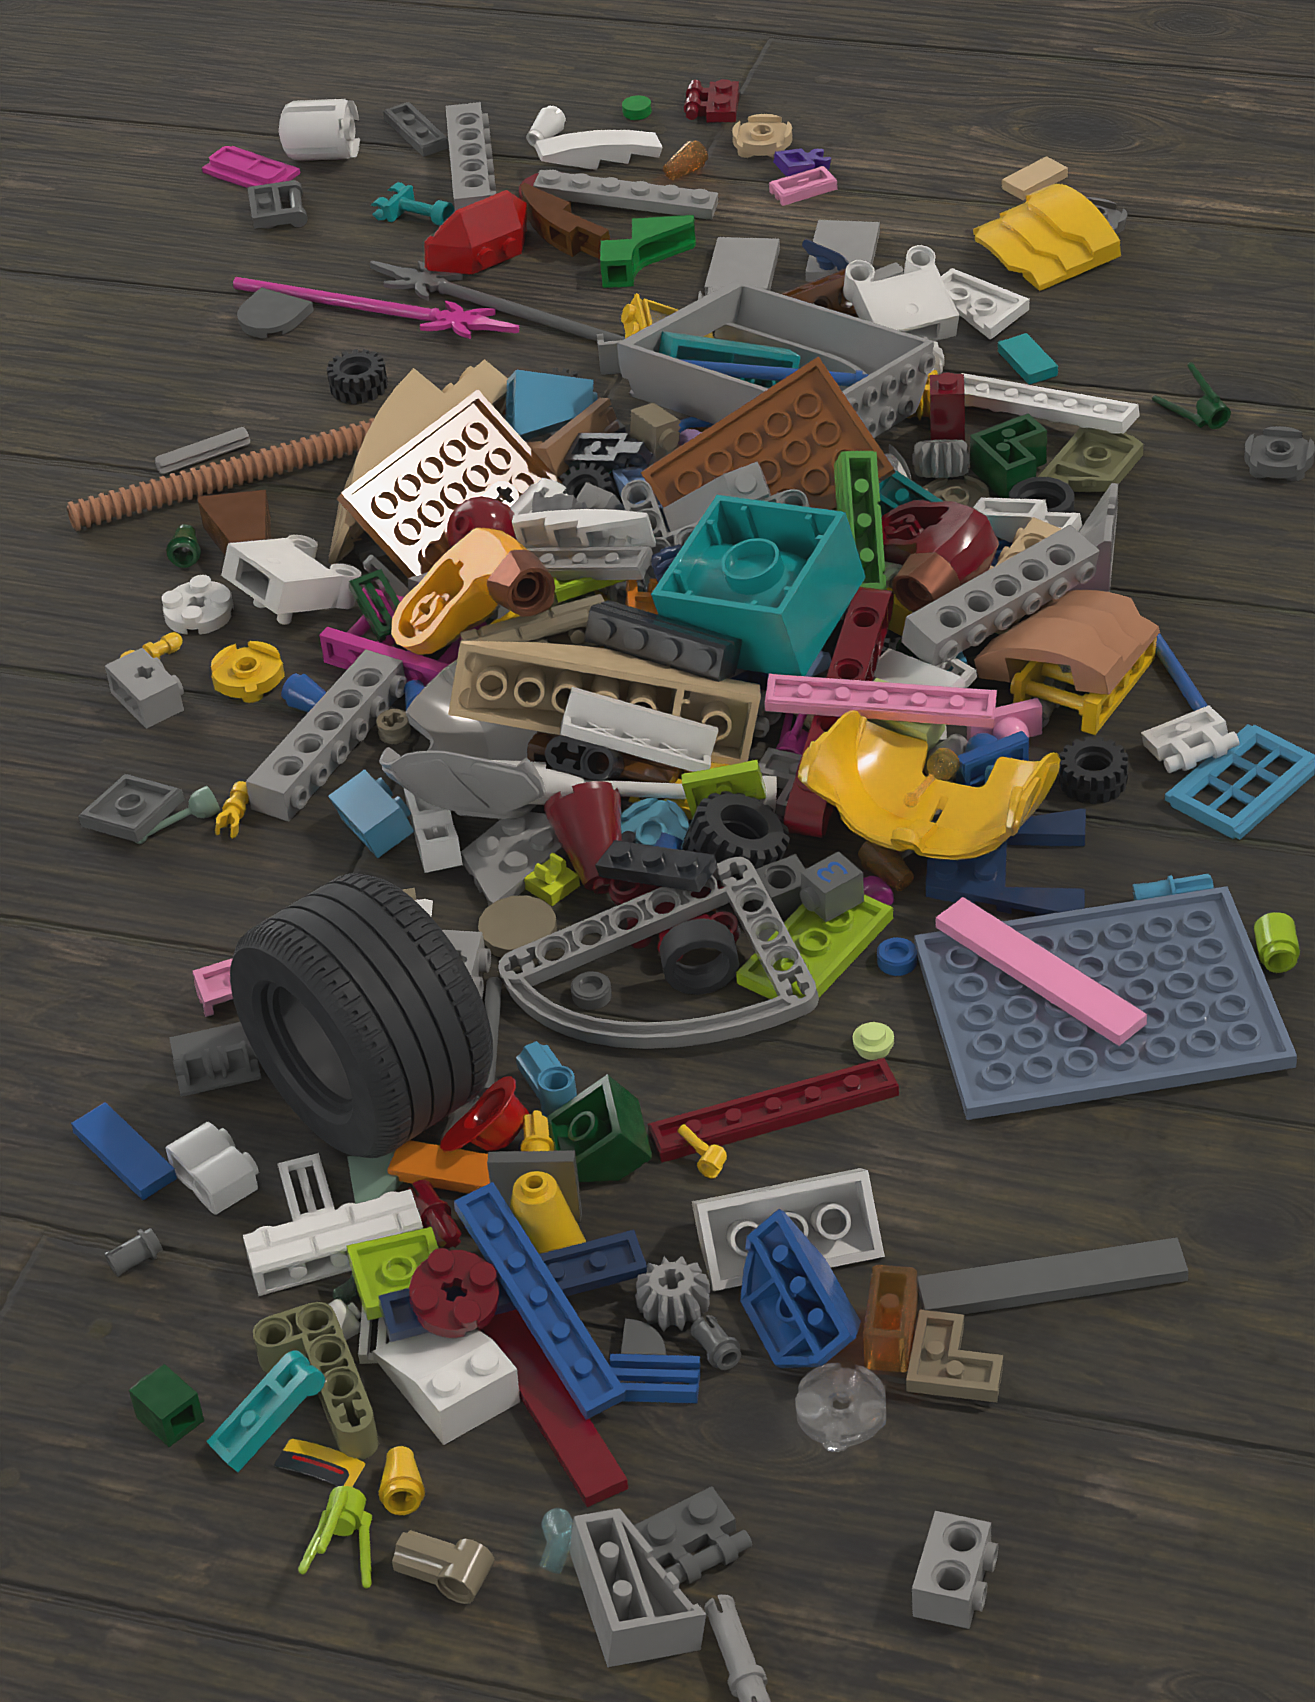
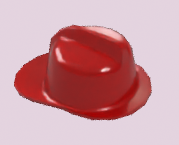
(491, 1121)

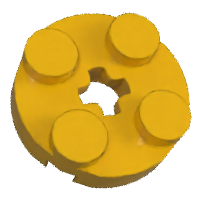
(247, 671)

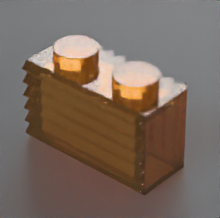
(890, 1318)

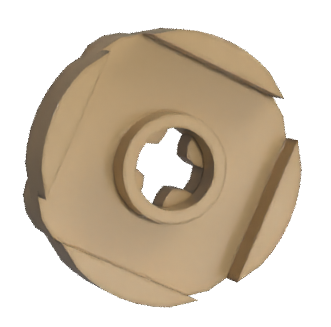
(761, 135)

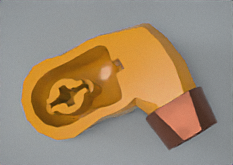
(468, 587)

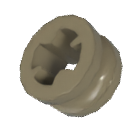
(393, 726)

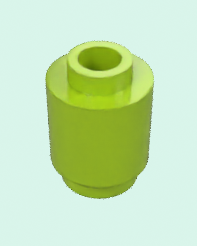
(1277, 942)

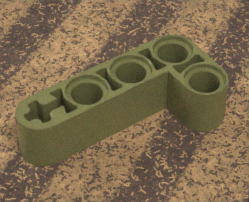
(328, 1351)

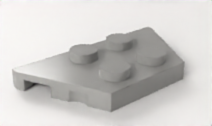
(509, 854)

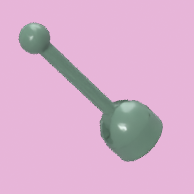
(201, 804)

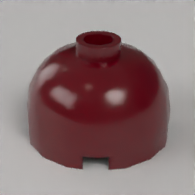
(479, 513)

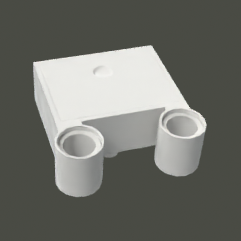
(907, 302)
(287, 576)

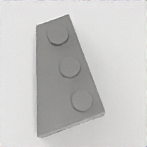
(629, 1594)

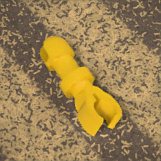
(168, 644)
(233, 809)

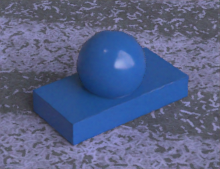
(984, 750)

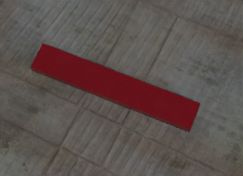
(776, 1108)
(566, 1430)

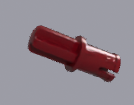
(436, 1214)

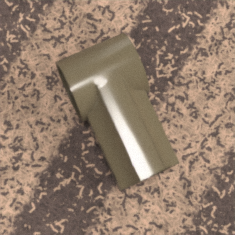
(453, 1568)

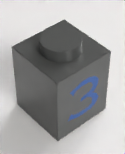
(832, 887)

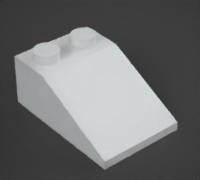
(451, 1380)

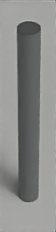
(492, 1007)

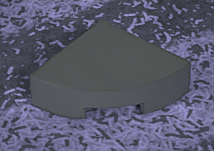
(641, 1339)

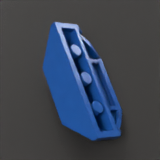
(794, 1296)

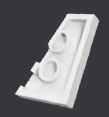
(984, 304)

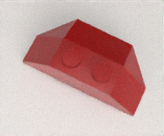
(478, 235)

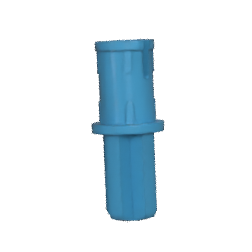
(1172, 886)

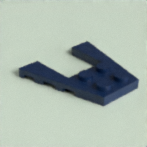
(985, 876)

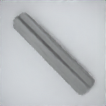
(202, 450)

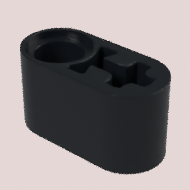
(587, 765)

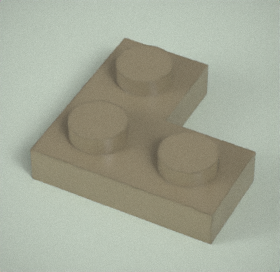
(945, 1370)

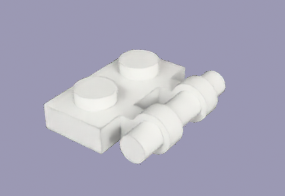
(1190, 739)

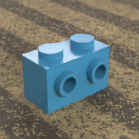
(372, 813)

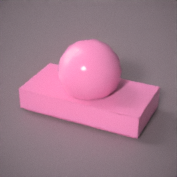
(1013, 718)

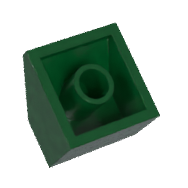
(603, 1130)

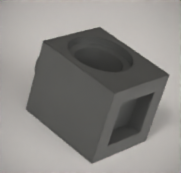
(783, 884)

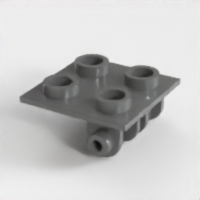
(213, 1059)

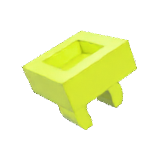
(552, 880)

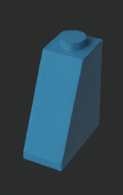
(545, 401)

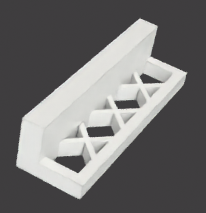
(638, 730)

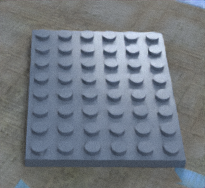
(1167, 955)

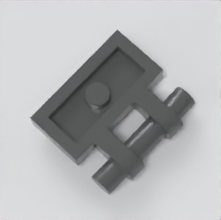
(690, 1526)

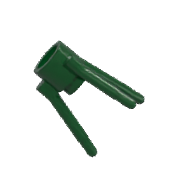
(1209, 407)

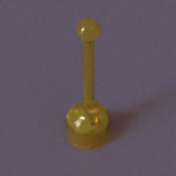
(936, 771)

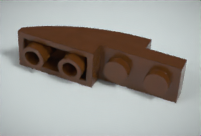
(558, 226)

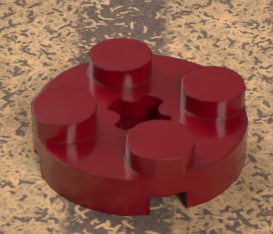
(448, 1269)

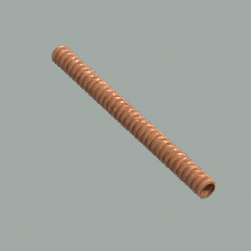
(217, 476)

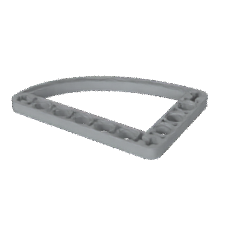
(668, 1033)

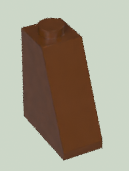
(236, 517)

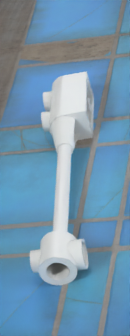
(558, 781)

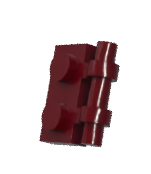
(717, 102)

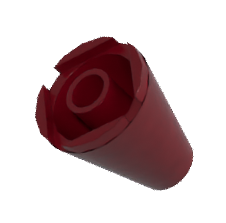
(586, 827)

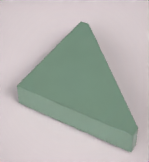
(371, 1177)

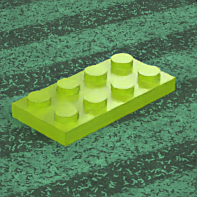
(823, 945)

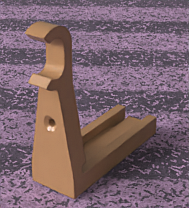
(594, 419)

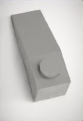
(744, 482)

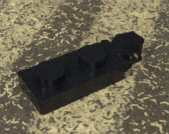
(608, 451)

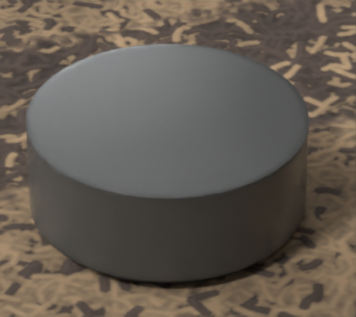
(591, 990)

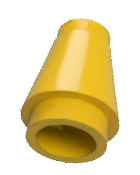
(401, 1482)

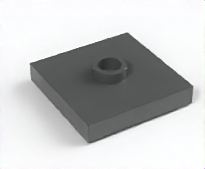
(131, 808)
(507, 1167)

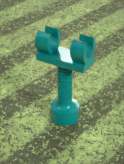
(405, 201)

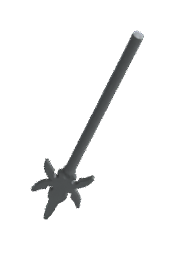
(411, 278)

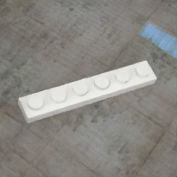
(1049, 404)

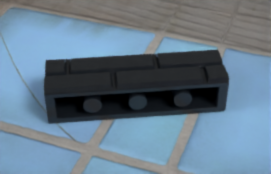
(663, 640)

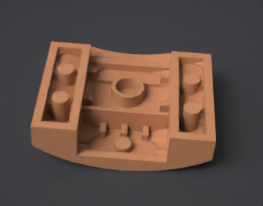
(1085, 629)

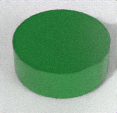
(636, 107)

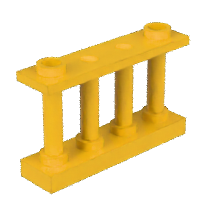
(1093, 706)

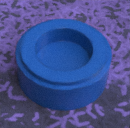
(896, 956)

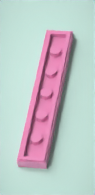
(881, 700)
(1041, 971)

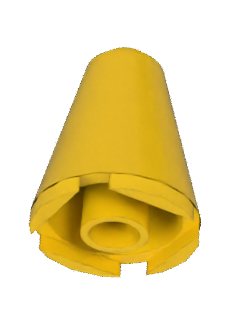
(544, 1212)

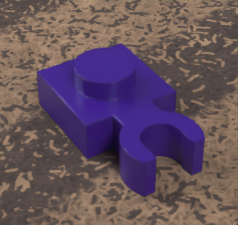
(797, 161)

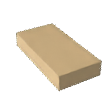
(1034, 177)

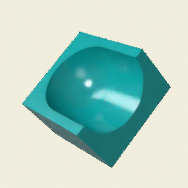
(765, 577)

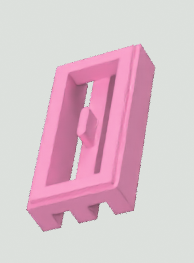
(803, 185)

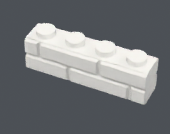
(317, 1244)

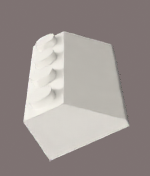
(829, 1210)

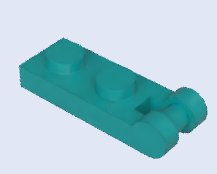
(266, 1409)

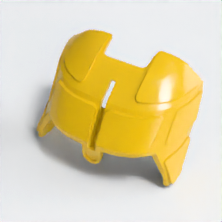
(872, 769)

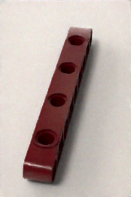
(853, 659)

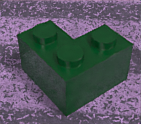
(1008, 453)

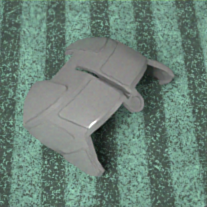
(459, 765)

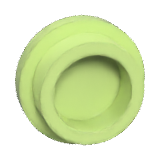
(873, 1040)

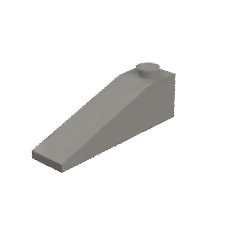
(1101, 531)

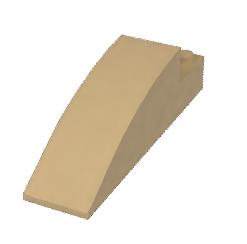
(404, 415)
(531, 683)

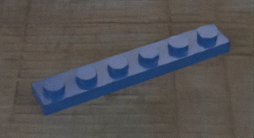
(540, 1301)

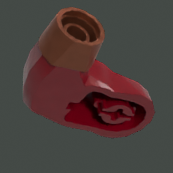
(937, 547)

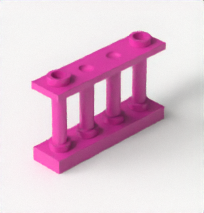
(344, 648)

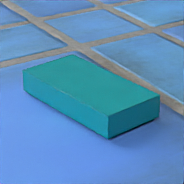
(1027, 358)

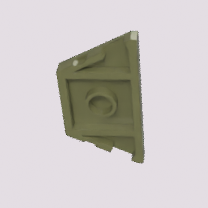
(1095, 460)

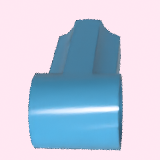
(546, 1076)

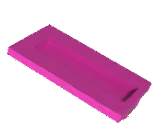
(247, 168)

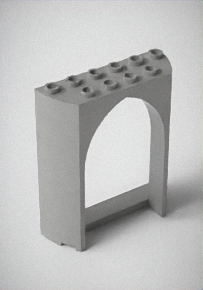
(752, 315)

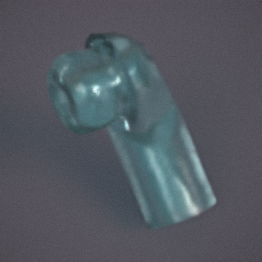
(558, 1531)

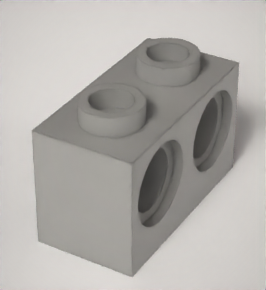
(947, 1567)

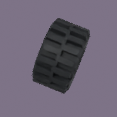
(737, 827)

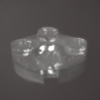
(840, 1427)

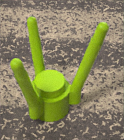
(342, 1517)

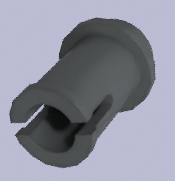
(133, 1251)
(721, 1349)

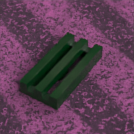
(366, 608)

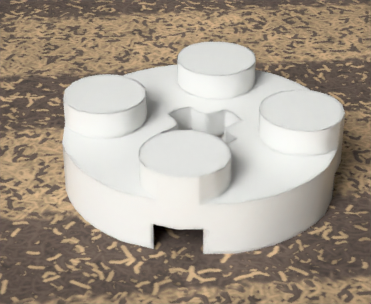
(183, 605)

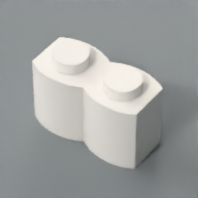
(213, 1167)

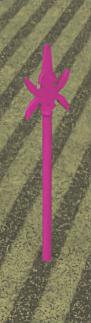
(440, 320)

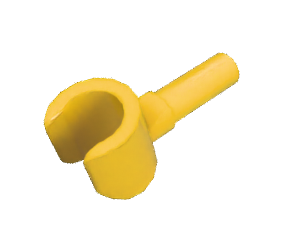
(712, 1156)

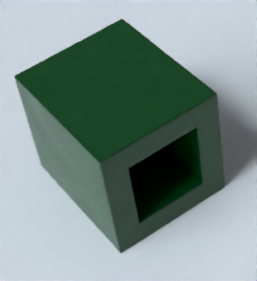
(166, 1405)

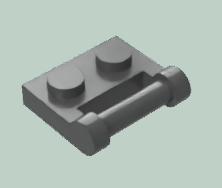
(267, 209)

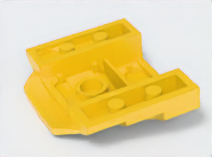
(1050, 236)

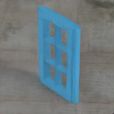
(1257, 808)

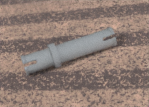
(746, 1677)

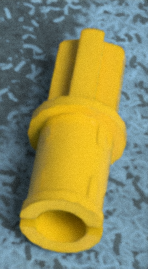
(536, 1133)

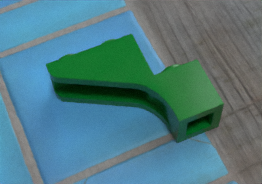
(651, 242)

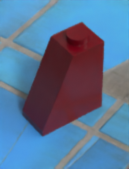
(947, 407)

